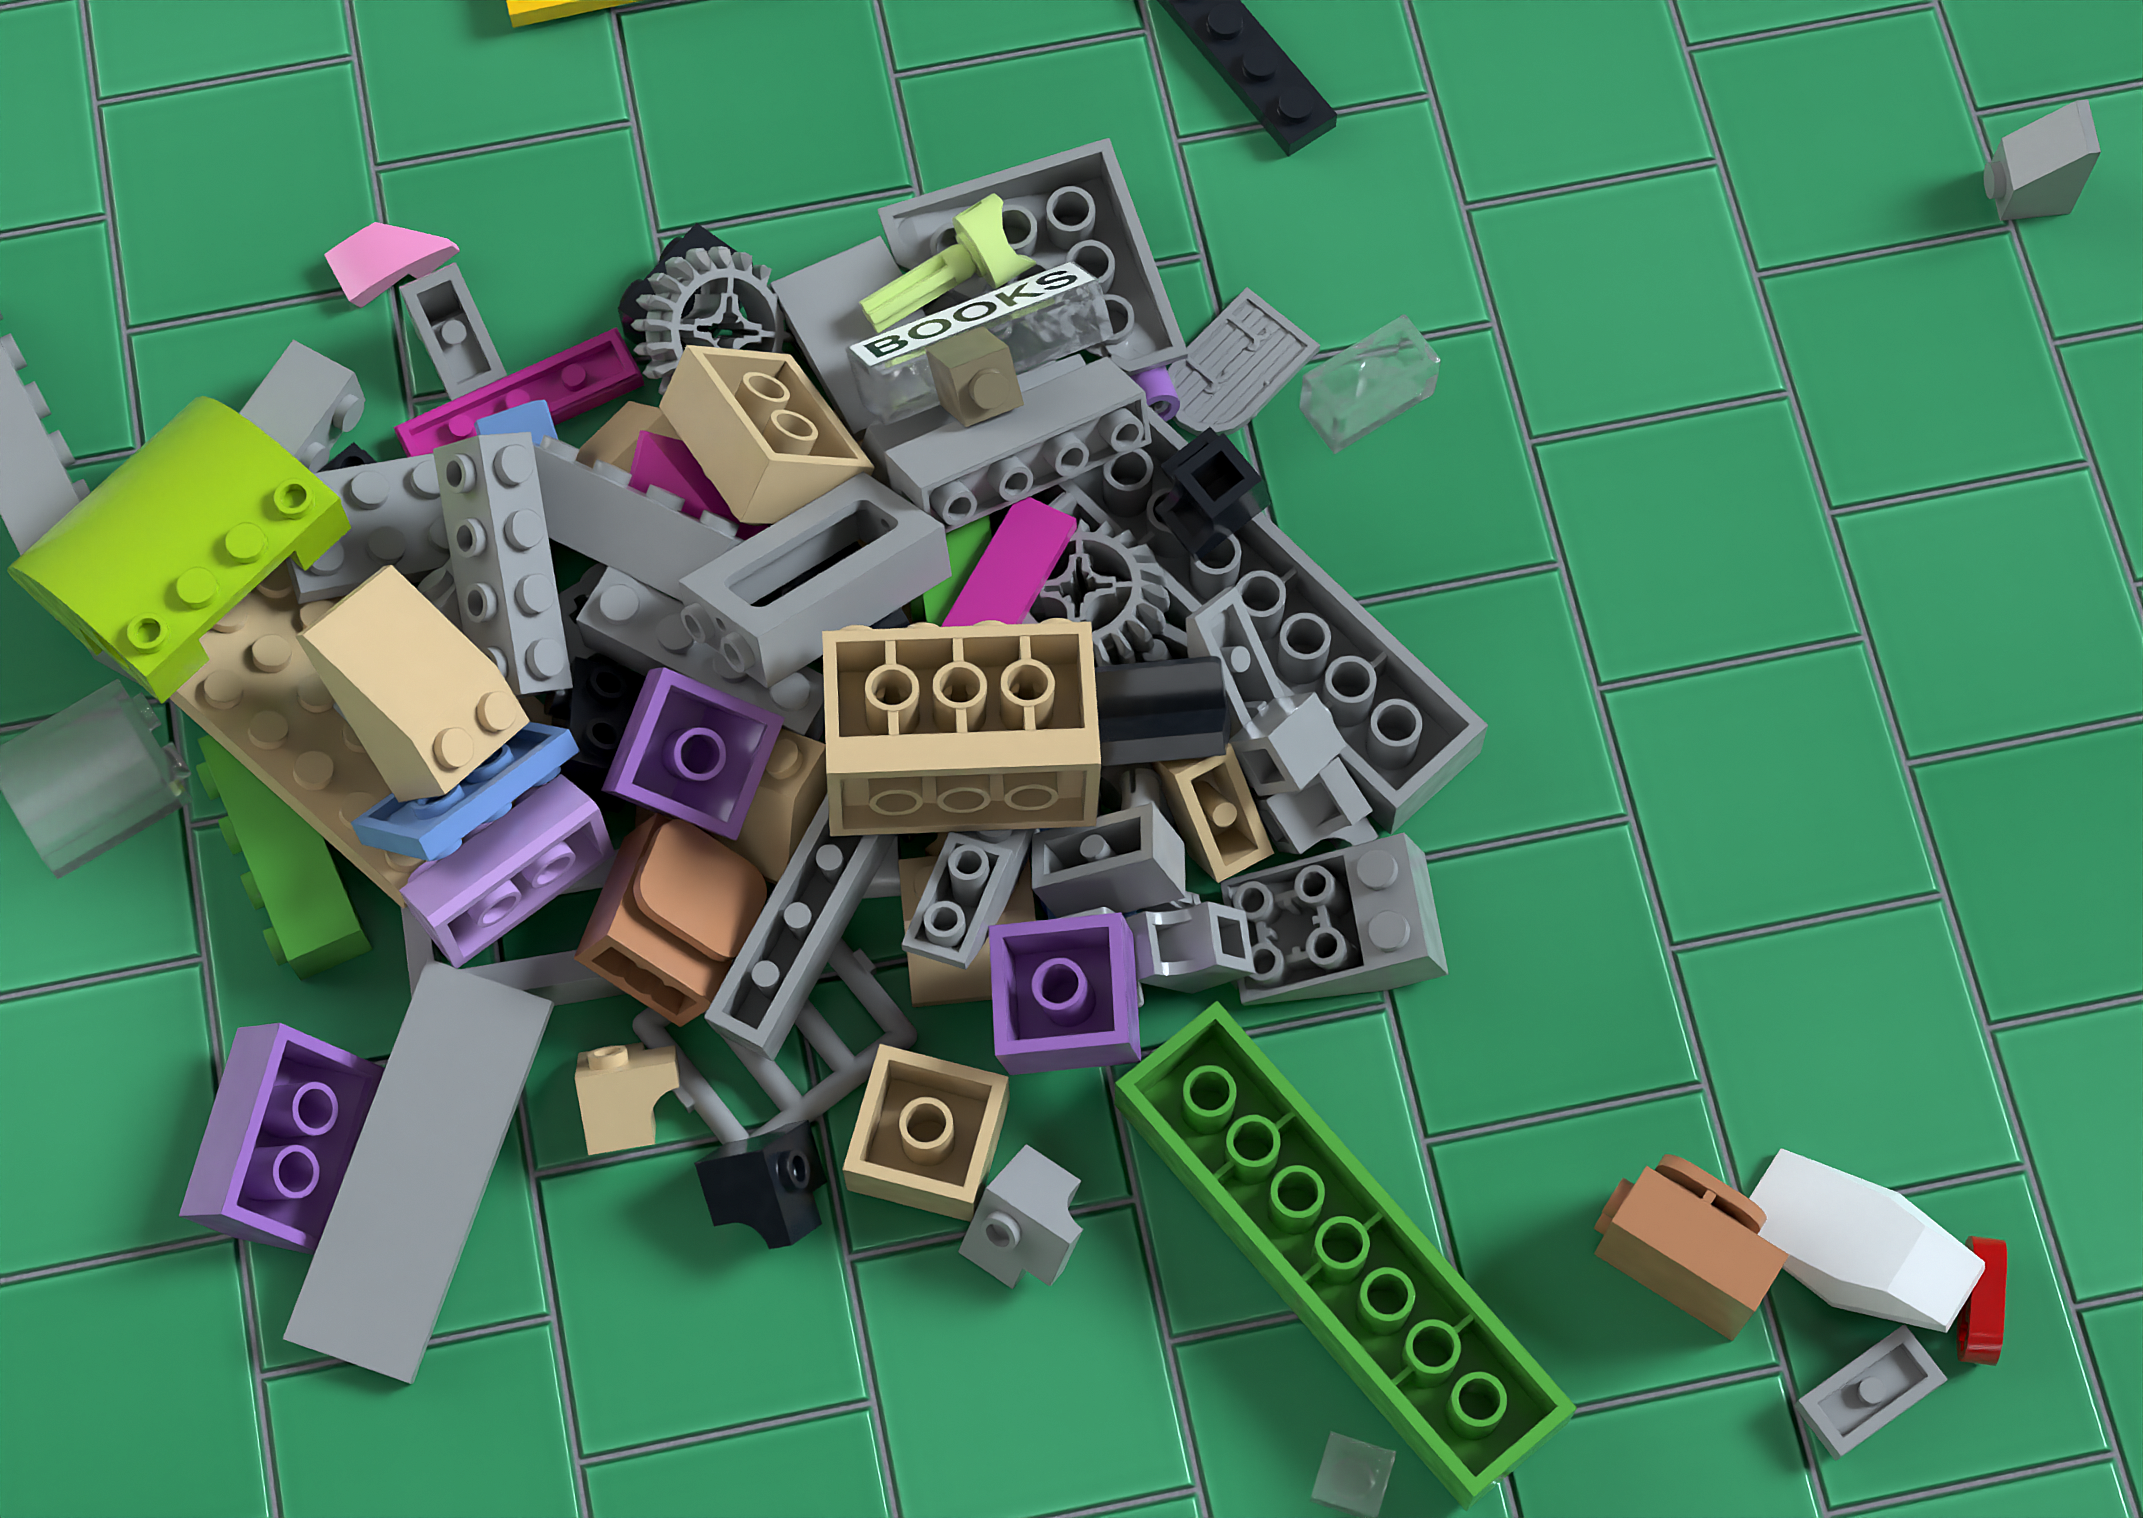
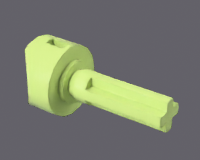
(979, 250)

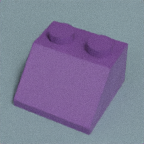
(693, 753)

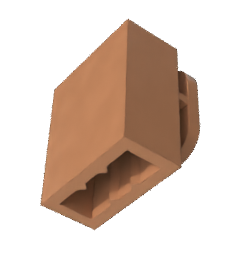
(672, 917)
(1691, 1243)

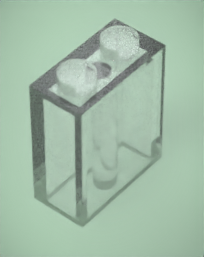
(91, 777)

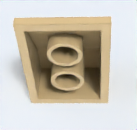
(411, 686)

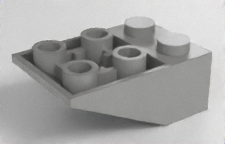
(1339, 923)

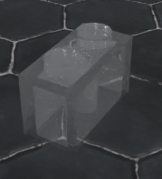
(1369, 383)

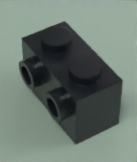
(597, 718)

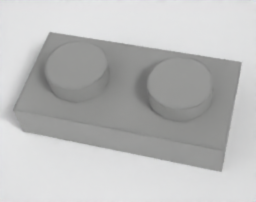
(1870, 1392)

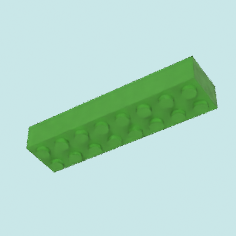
(1343, 1255)

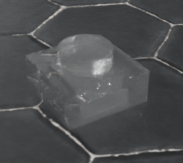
(1352, 1476)

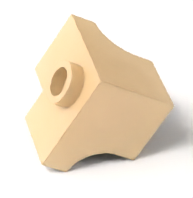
(619, 1092)

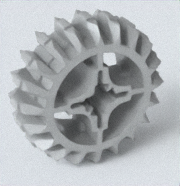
(719, 278)
(1120, 612)

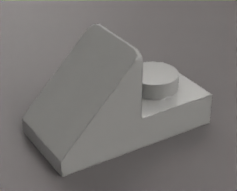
(452, 331)

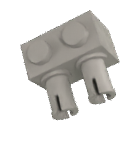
(1120, 863)

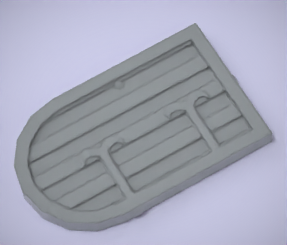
(1238, 366)

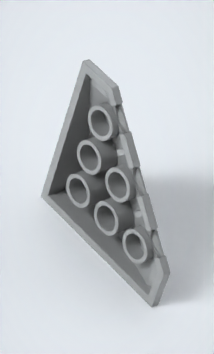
(1056, 214)

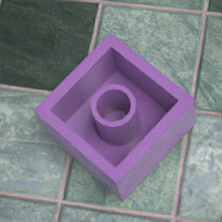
(1064, 994)

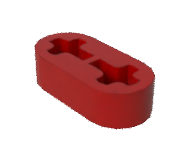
(1983, 1314)

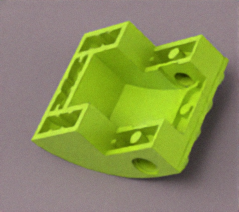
(179, 542)

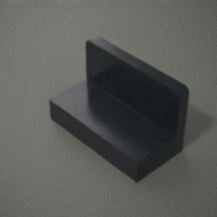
(1162, 710)

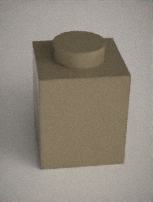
(974, 376)

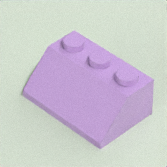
(508, 869)

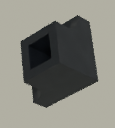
(1211, 493)
(766, 1183)

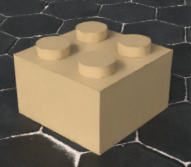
(926, 1133)

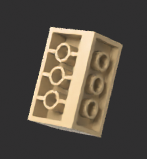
(961, 727)

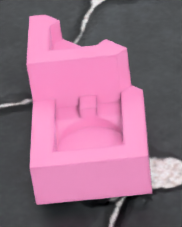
(382, 256)

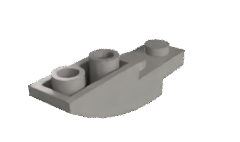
(967, 893)

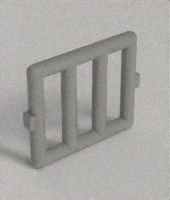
(847, 1069)

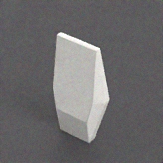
(1864, 1244)

